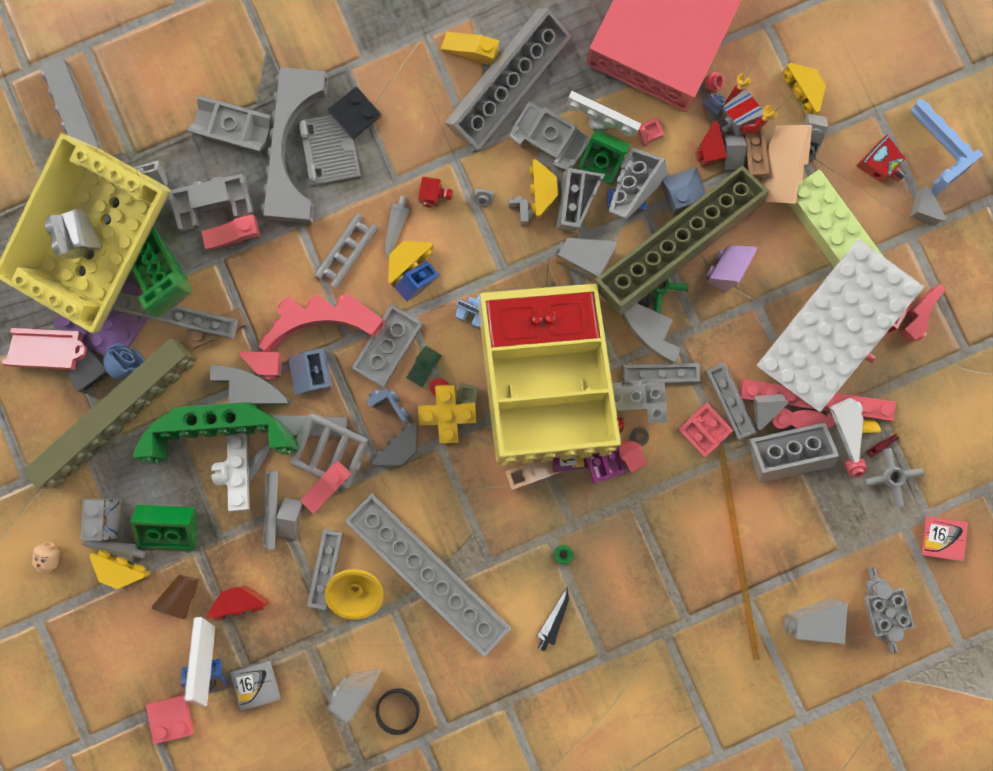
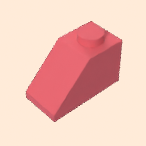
(264, 363)

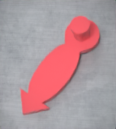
(801, 418)

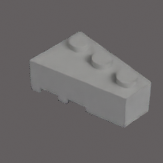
(575, 197)

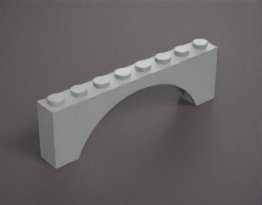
(295, 92)

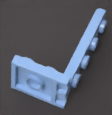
(949, 139)

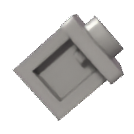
(525, 212)

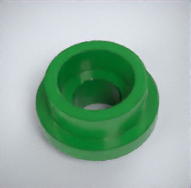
(567, 559)

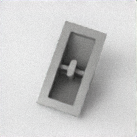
(735, 150)
(926, 207)
(767, 407)
(288, 518)

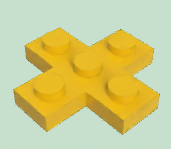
(447, 414)

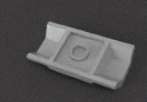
(231, 124)

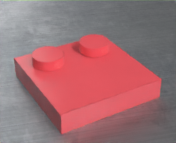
(169, 719)

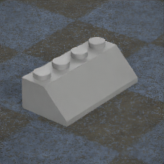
(793, 452)
(351, 693)

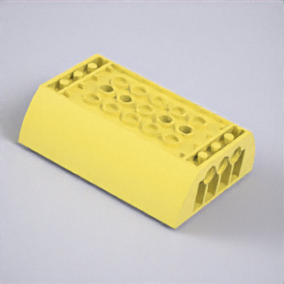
(87, 181)

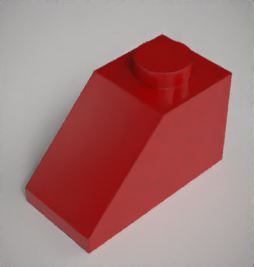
(712, 147)

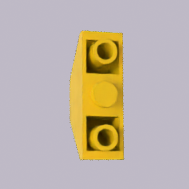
(806, 86)
(543, 189)
(406, 258)
(116, 571)

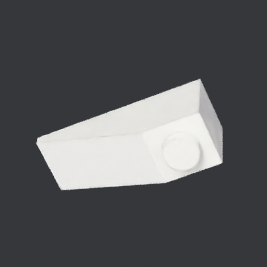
(849, 424)

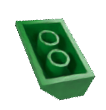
(165, 527)

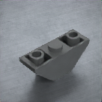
(400, 448)

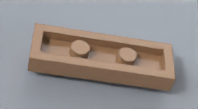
(757, 154)
(200, 338)

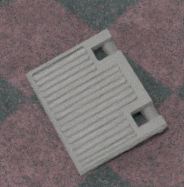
(328, 150)

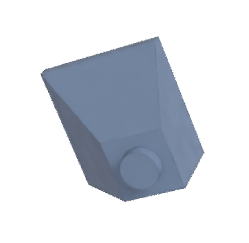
(683, 189)

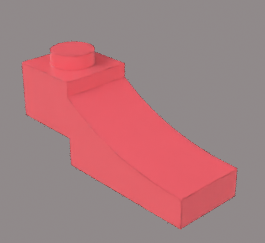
(231, 233)
(919, 315)
(325, 487)

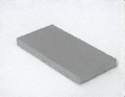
(387, 349)

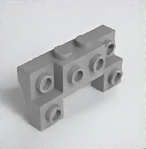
(209, 196)
(642, 396)

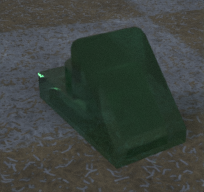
(424, 366)

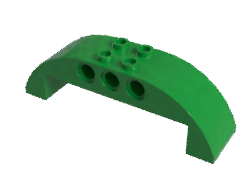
(159, 276)

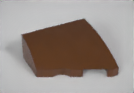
(177, 597)

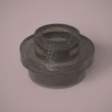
(645, 436)

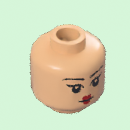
(45, 557)

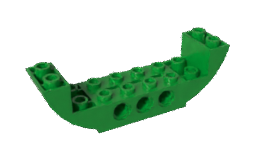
(209, 421)

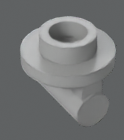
(483, 197)

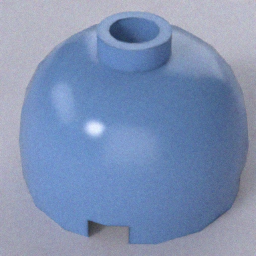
(121, 361)

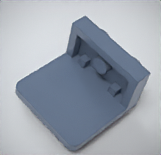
(379, 397)

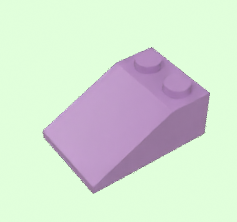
(730, 266)

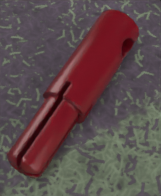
(880, 446)

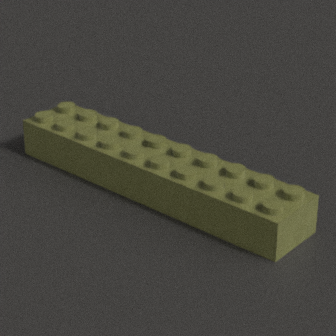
(681, 240)
(110, 415)

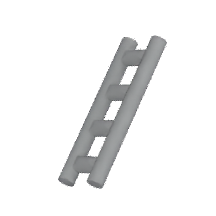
(345, 239)

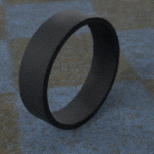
(393, 731)

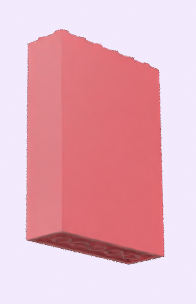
(661, 45)

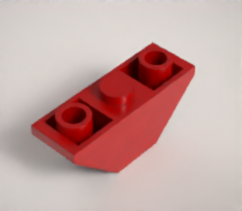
(235, 602)

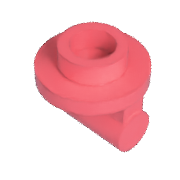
(855, 469)

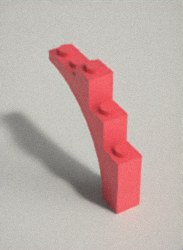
(319, 311)

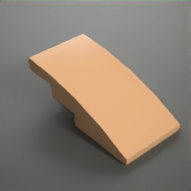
(786, 162)

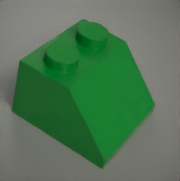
(604, 155)

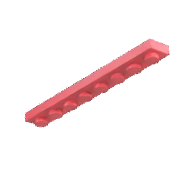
(871, 407)

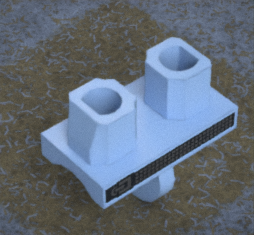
(465, 308)

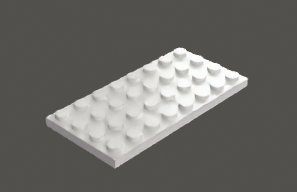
(839, 325)

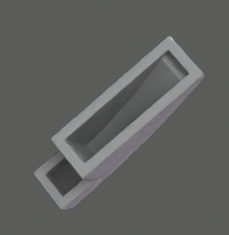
(651, 330)
(247, 386)

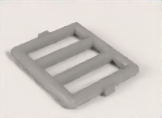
(329, 426)

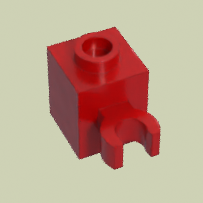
(431, 191)

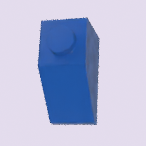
(416, 281)

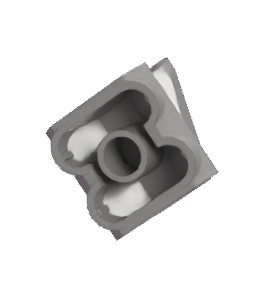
(72, 234)

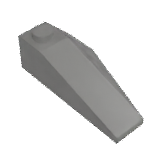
(638, 179)

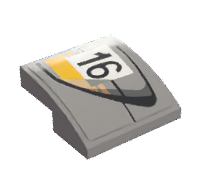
(255, 685)

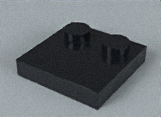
(354, 112)

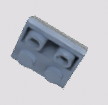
(310, 371)

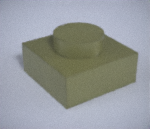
(467, 393)

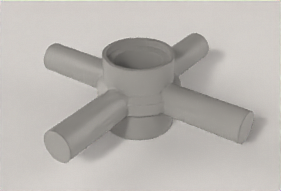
(901, 477)

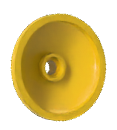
(353, 601)

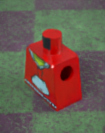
(883, 161)

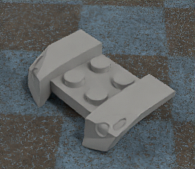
(550, 135)

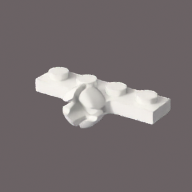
(601, 116)
(235, 473)

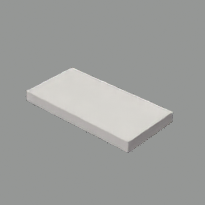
(200, 662)

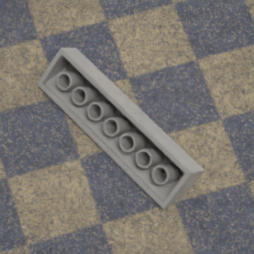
(509, 77)

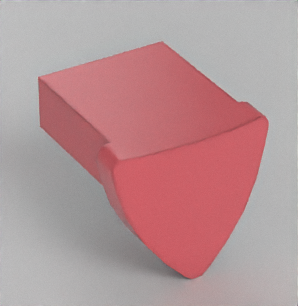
(650, 132)
(632, 455)

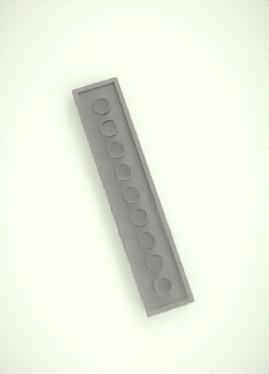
(428, 574)

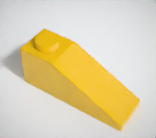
(471, 46)

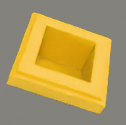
(870, 426)

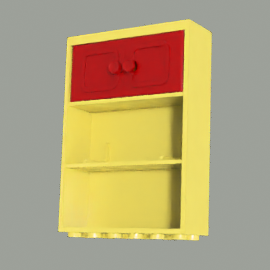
(547, 374)

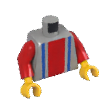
(743, 112)

